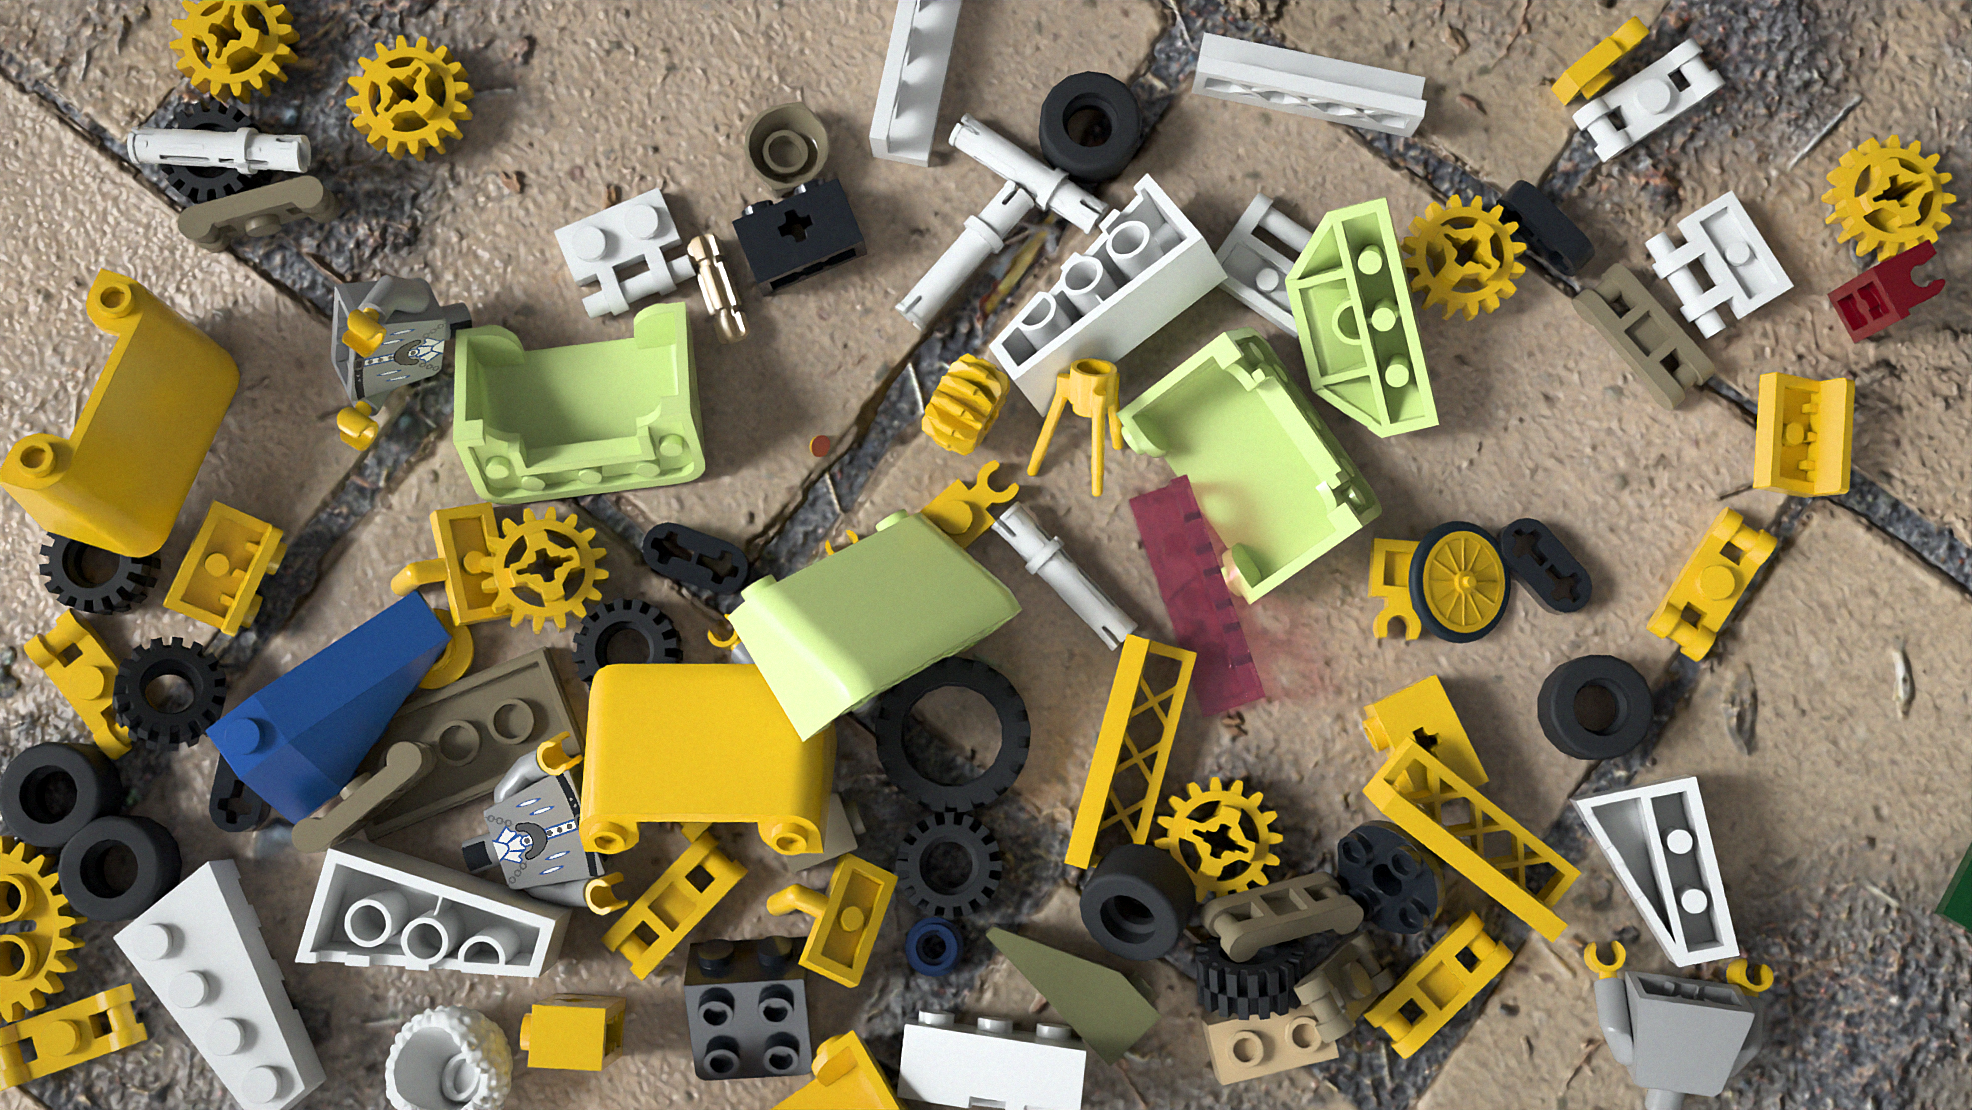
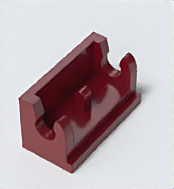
(1884, 293)

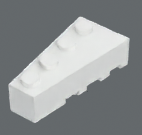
(1112, 296)
(426, 916)
(223, 988)

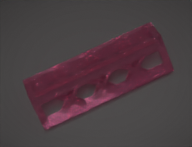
(1196, 596)

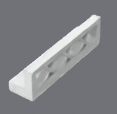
(914, 80)
(1309, 85)

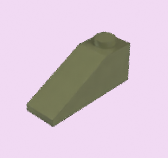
(1088, 994)

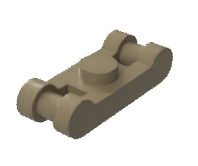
(257, 212)
(1644, 336)
(366, 798)
(1280, 914)
(1344, 985)

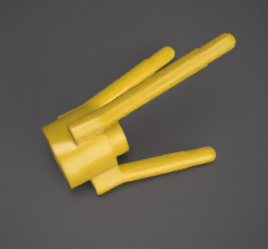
(1093, 392)

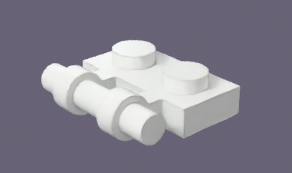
(621, 238)
(1732, 255)

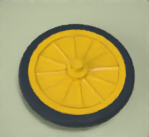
(1459, 582)

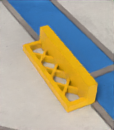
(1111, 744)
(1467, 858)

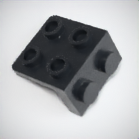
(748, 1008)

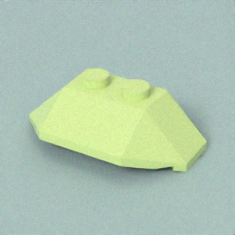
(1362, 321)

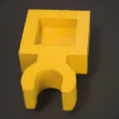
(1592, 71)
(964, 512)
(1389, 581)

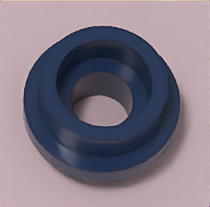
(934, 965)

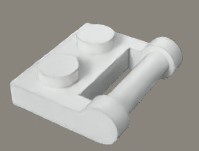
(1255, 269)

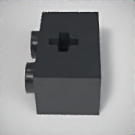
(829, 229)

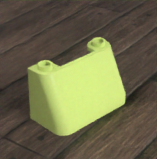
(580, 412)
(1254, 458)
(868, 618)

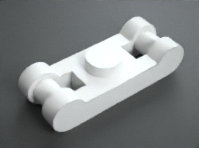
(1648, 100)

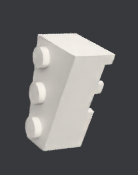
(1666, 862)
(991, 1064)

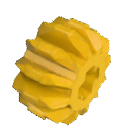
(965, 404)

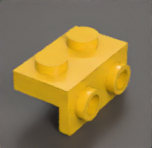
(1804, 435)
(226, 568)

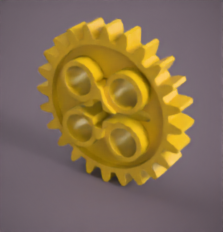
(46, 945)

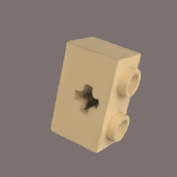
(1265, 1046)

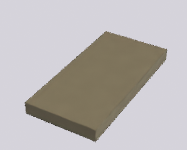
(477, 735)

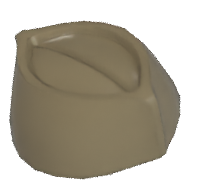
(786, 147)

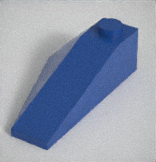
(318, 721)

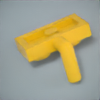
(460, 544)
(845, 917)

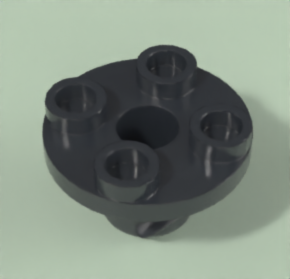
(1392, 876)

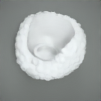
(449, 1062)

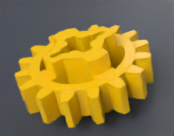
(237, 48)
(421, 79)
(1885, 173)
(1480, 268)
(570, 563)
(1227, 814)

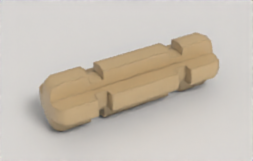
(718, 289)

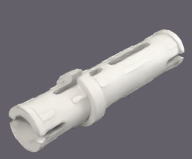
(241, 149)
(1038, 180)
(955, 266)
(1064, 575)

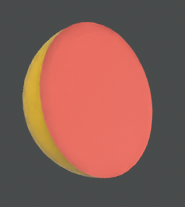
(819, 445)

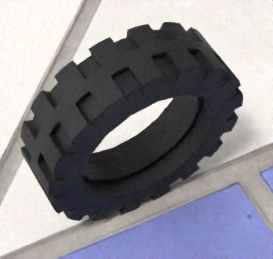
(949, 796)

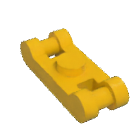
(1711, 583)
(87, 680)
(674, 905)
(1438, 984)
(69, 1036)

